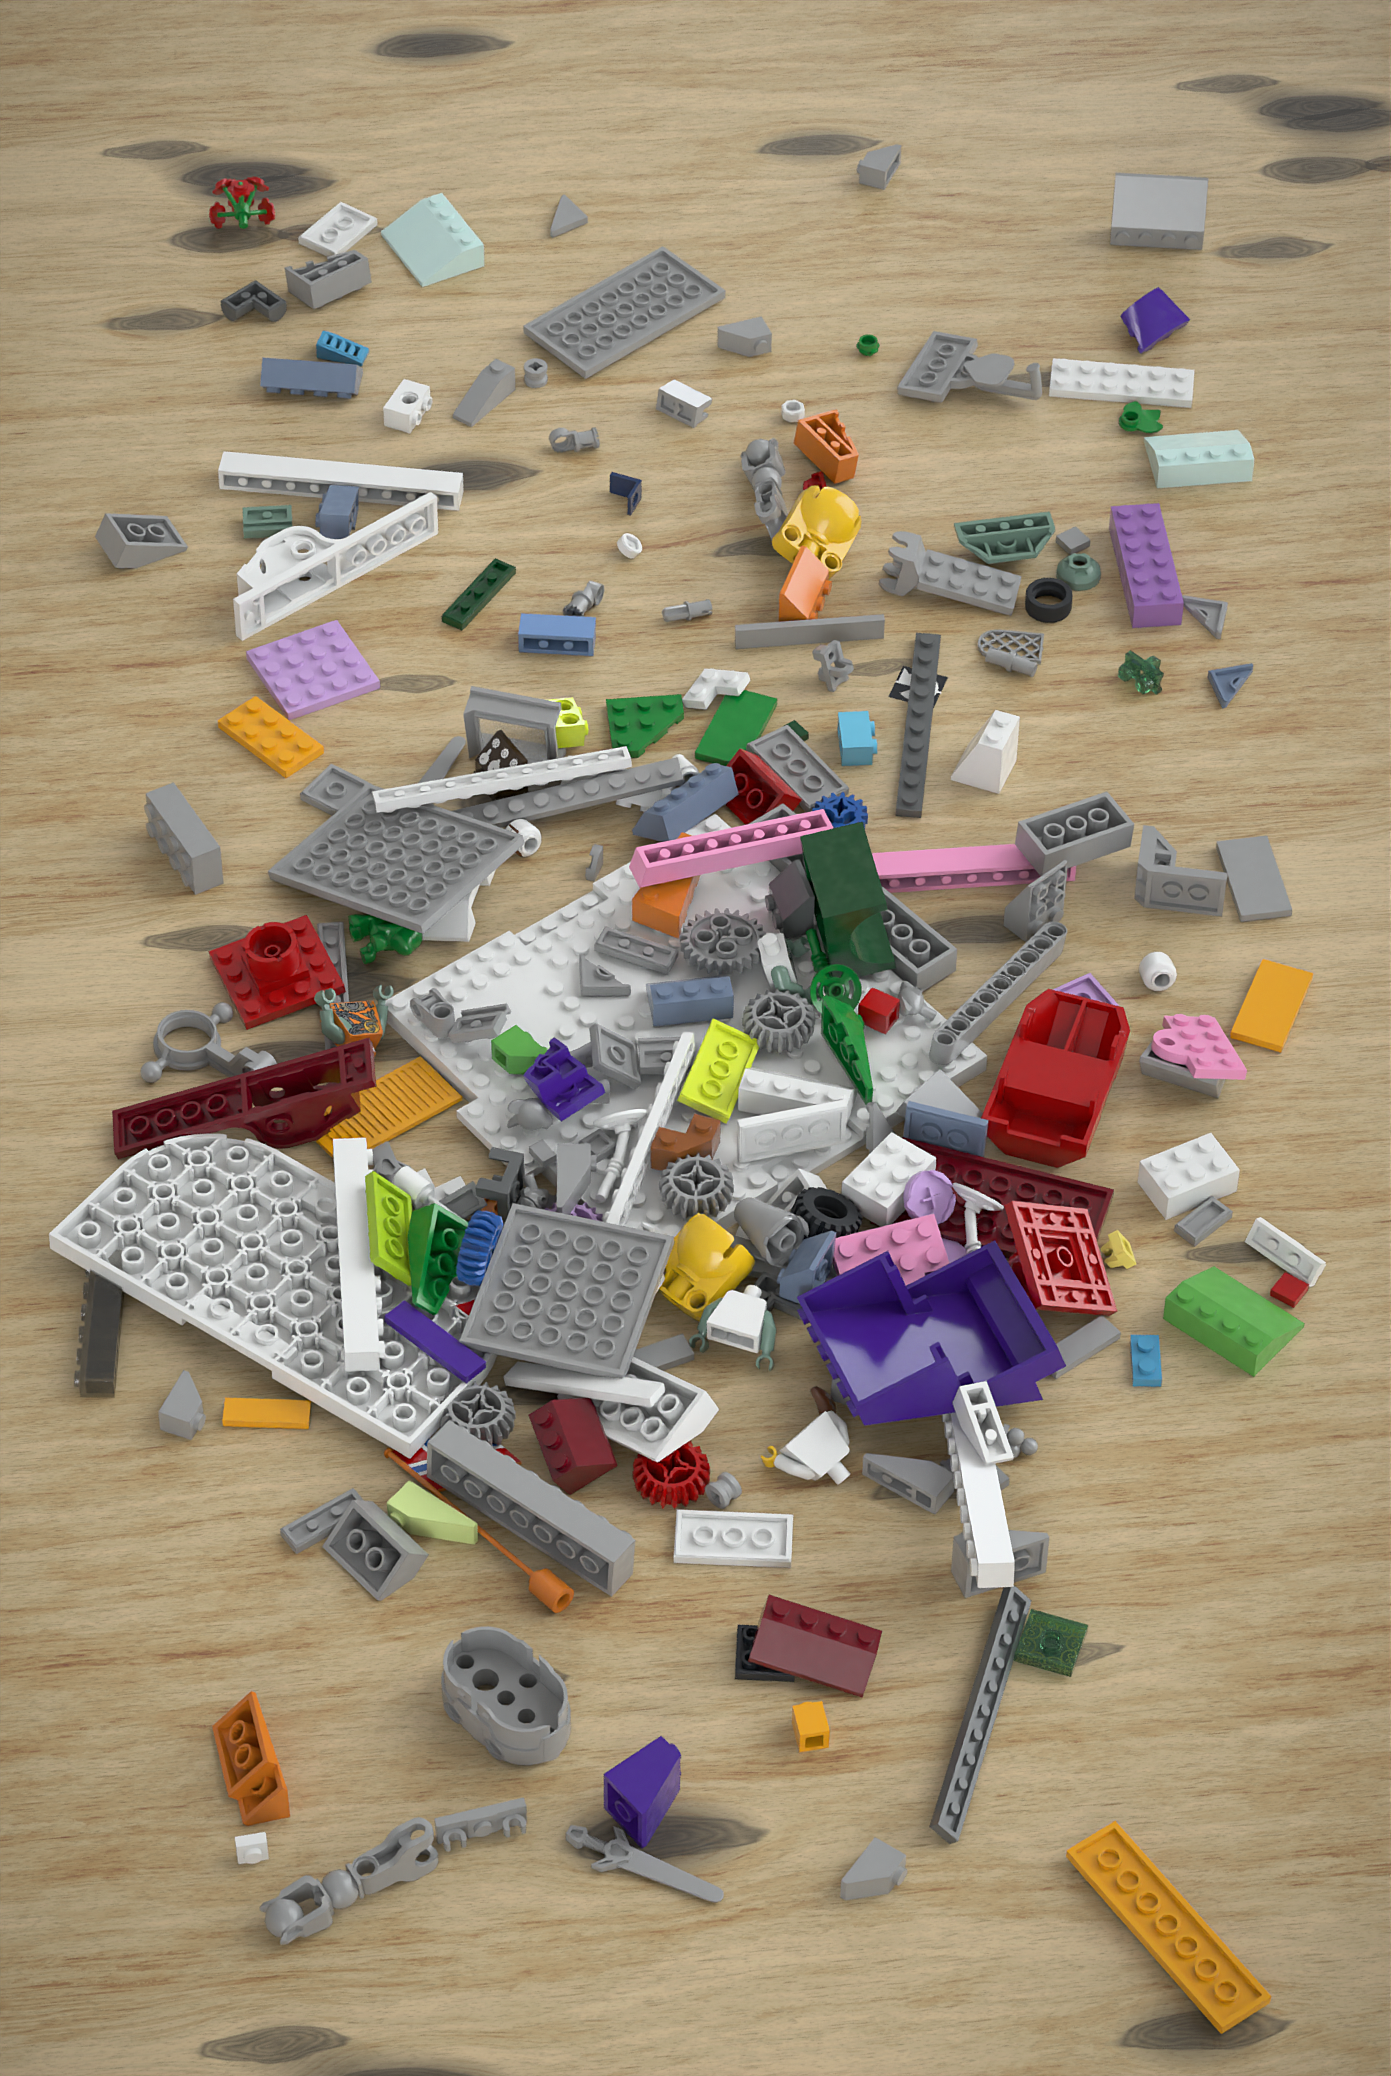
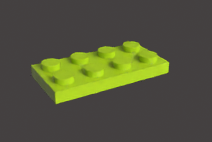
(388, 1226)

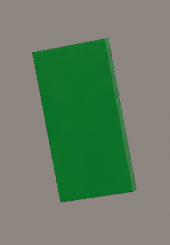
(735, 725)

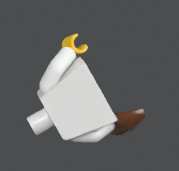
(817, 1446)

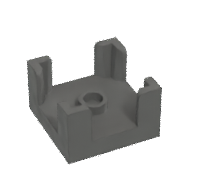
(504, 1188)

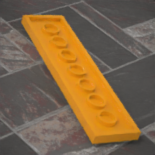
(1168, 1927)

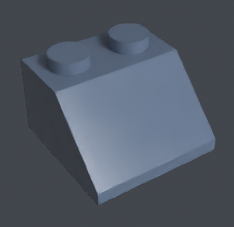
(807, 1266)

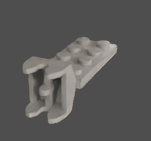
(948, 576)

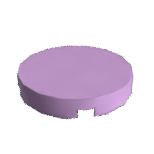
(929, 1194)

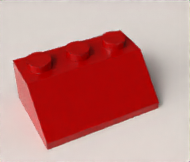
(758, 788)

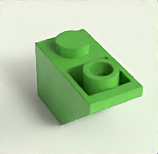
(515, 1050)

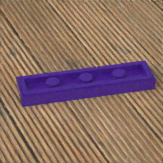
(435, 1341)

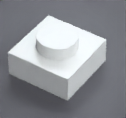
(251, 1848)

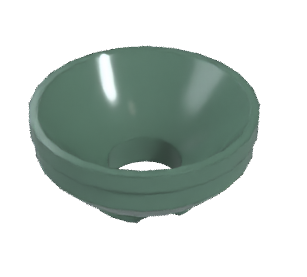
(1079, 577)

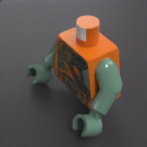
(353, 1020)

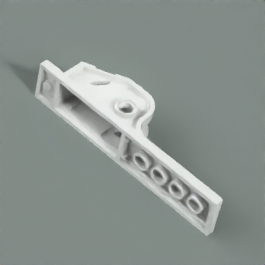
(276, 588)

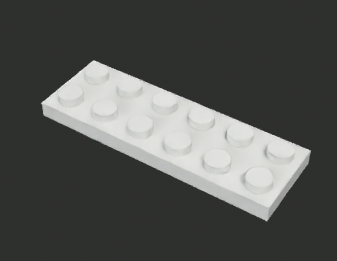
(1121, 383)

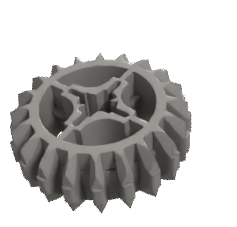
(779, 1021)
(679, 1186)
(482, 1412)

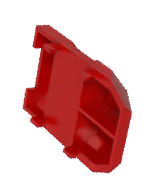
(1056, 1078)

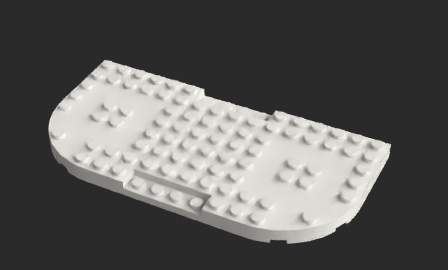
(252, 1258)

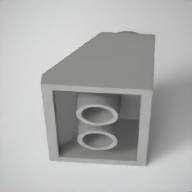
(374, 1549)

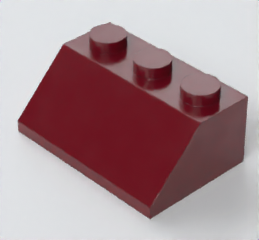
(572, 1442)

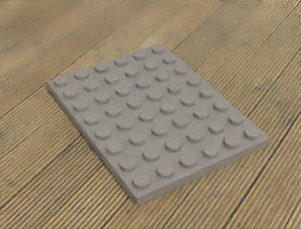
(396, 863)

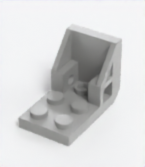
(1171, 887)

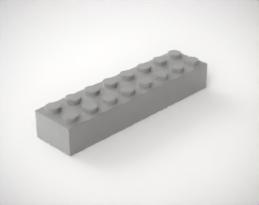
(530, 1508)

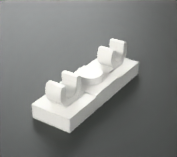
(1285, 1251)

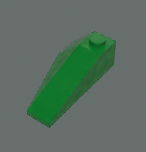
(845, 1037)
(433, 1254)

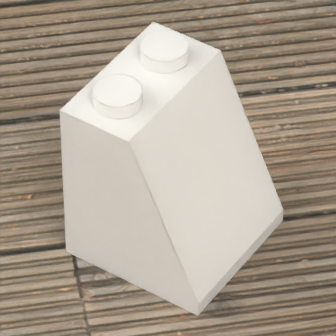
(990, 754)

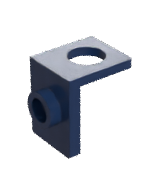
(626, 487)

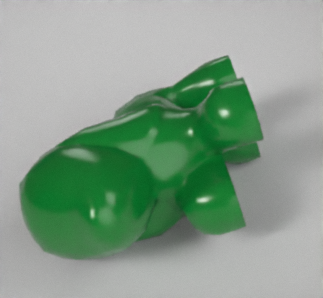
(383, 936)

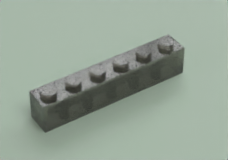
(100, 1334)

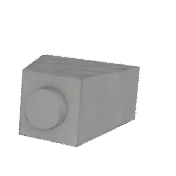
(943, 1094)

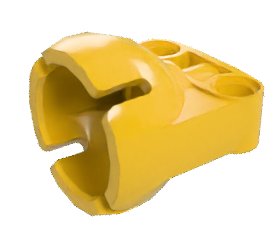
(822, 525)
(703, 1266)

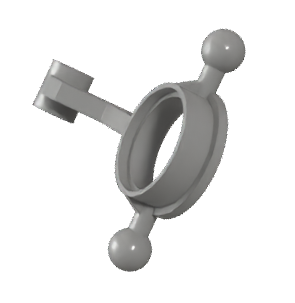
(210, 1054)

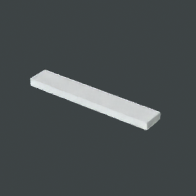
(579, 1384)

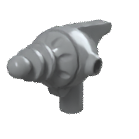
(913, 1002)
(535, 1197)

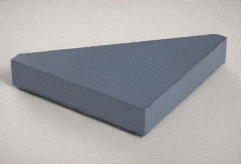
(1228, 681)

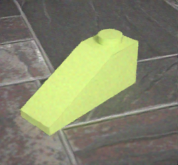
(428, 1516)

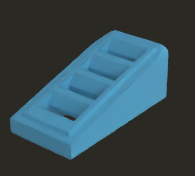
(333, 348)

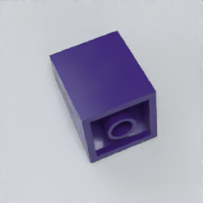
(643, 1789)

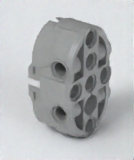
(509, 1666)

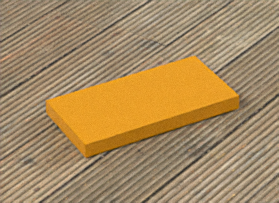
(1271, 1005)

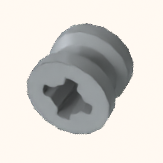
(535, 373)
(723, 1490)

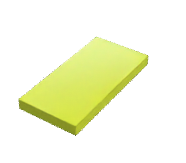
(718, 1071)

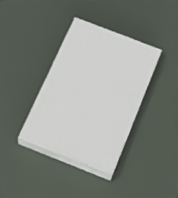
(338, 230)

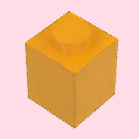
(810, 1726)

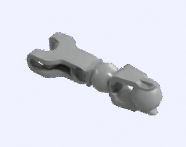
(764, 471)
(388, 1862)

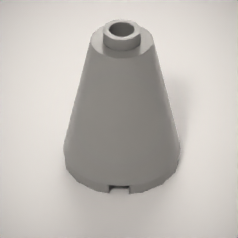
(771, 1229)

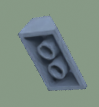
(690, 1000)

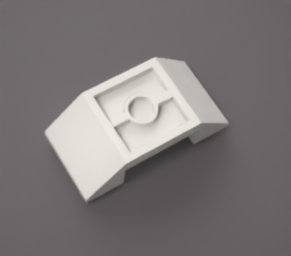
(459, 921)

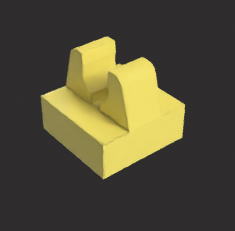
(1120, 1251)

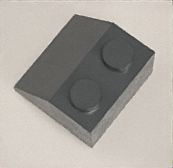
(791, 901)

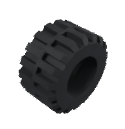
(827, 1211)

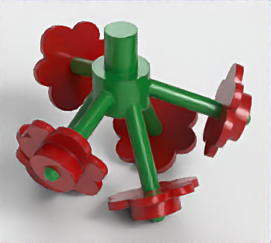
(241, 198)

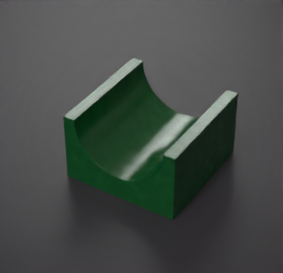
(847, 899)

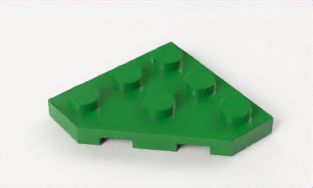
(642, 720)

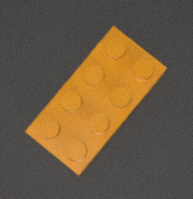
(270, 737)

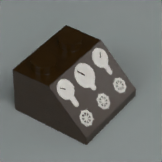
(500, 754)

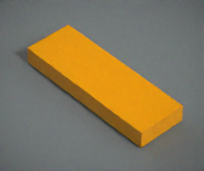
(266, 1413)

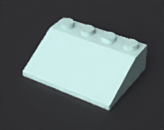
(434, 241)
(1200, 458)

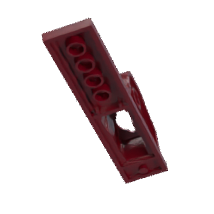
(231, 1101)

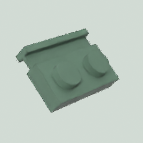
(266, 520)

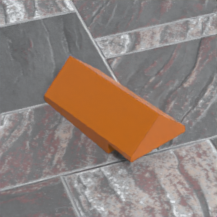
(251, 1763)

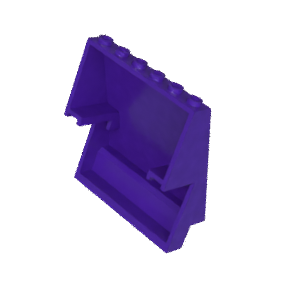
(914, 1344)

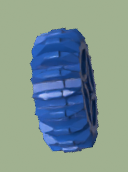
(478, 1247)

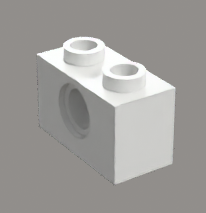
(407, 406)

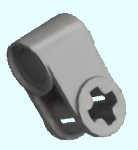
(434, 1013)

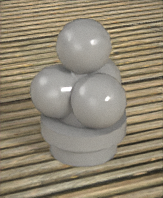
(1017, 1441)

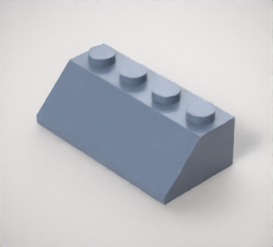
(310, 376)
(688, 804)

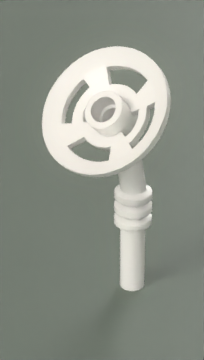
(621, 1123)
(974, 1203)

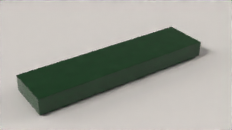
(478, 594)

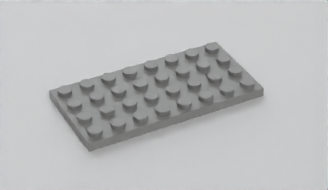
(624, 312)

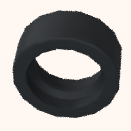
(1048, 587)

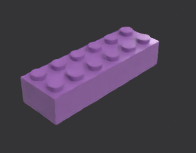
(1146, 565)

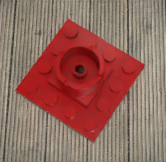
(275, 970)
(1059, 1259)

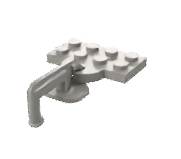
(949, 364)

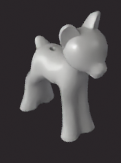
(534, 1115)

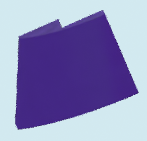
(1153, 319)
(562, 1081)

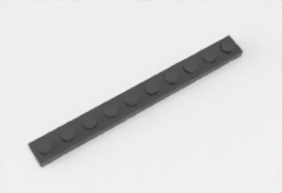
(918, 725)
(980, 1715)

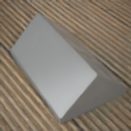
(1177, 1074)

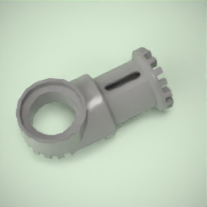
(574, 439)
(584, 599)

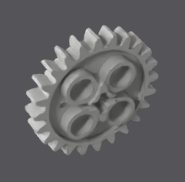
(722, 941)

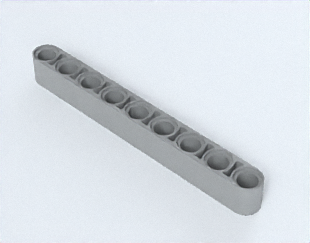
(997, 993)

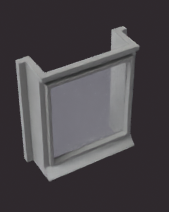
(523, 719)

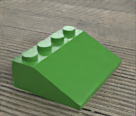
(1230, 1319)

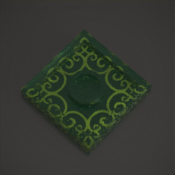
(1051, 1643)

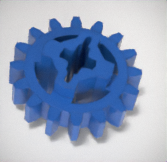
(843, 810)

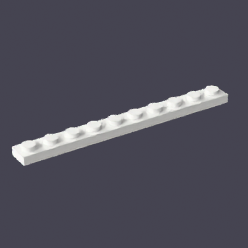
(501, 779)
(656, 1117)

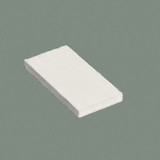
(791, 1131)
(733, 1538)

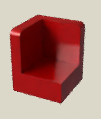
(879, 1010)

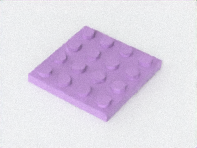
(312, 670)

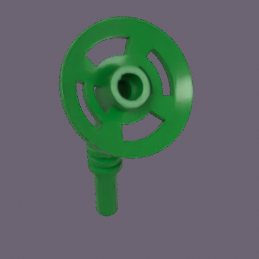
(832, 985)

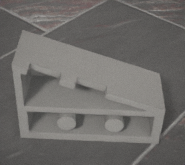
(329, 279)

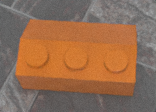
(804, 588)

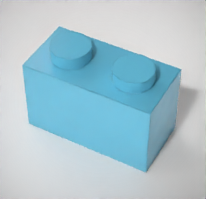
(855, 738)

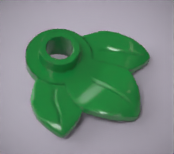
(1139, 419)

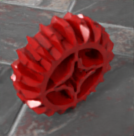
(674, 1478)

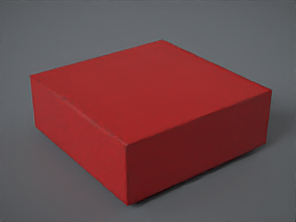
(1289, 1289)

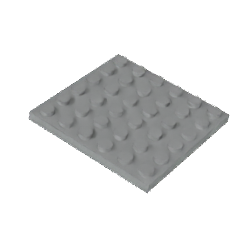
(567, 1292)

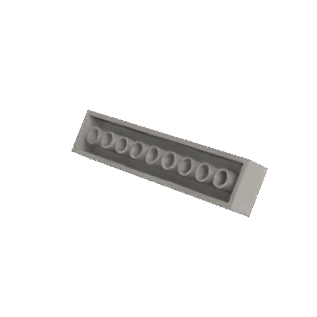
(918, 950)

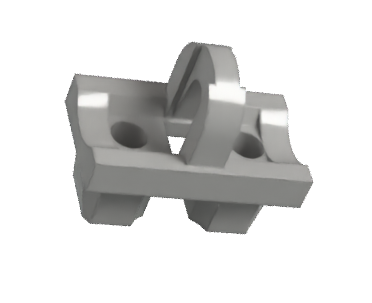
(832, 675)

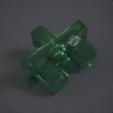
(1146, 681)

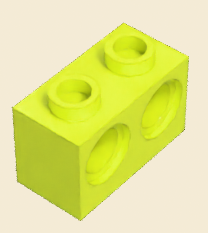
(570, 725)

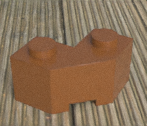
(700, 1138)

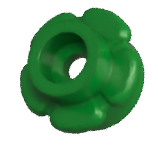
(868, 345)

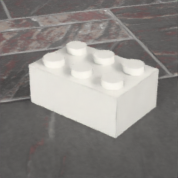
(1188, 1176)
(881, 1178)

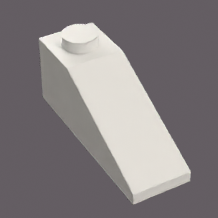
(982, 1423)

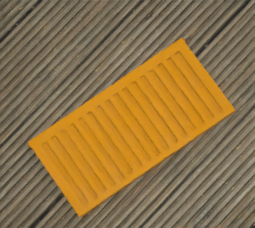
(395, 1106)

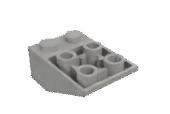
(1038, 903)

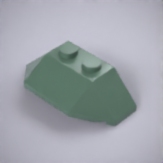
(1006, 537)

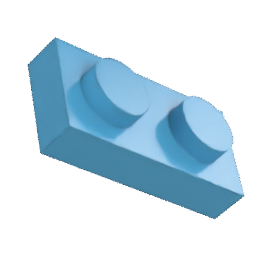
(1145, 1360)

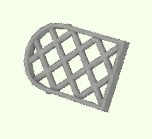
(1002, 633)

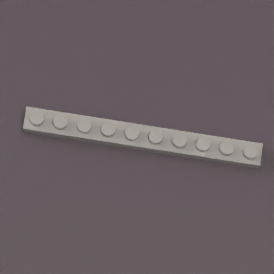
(578, 794)

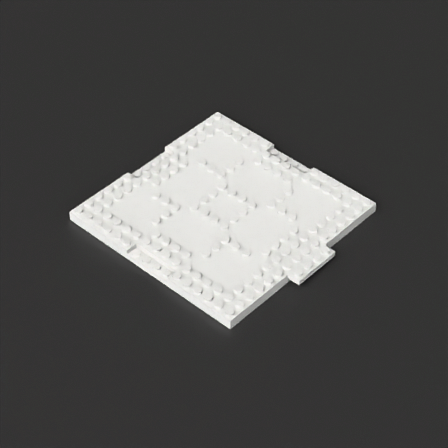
(541, 985)

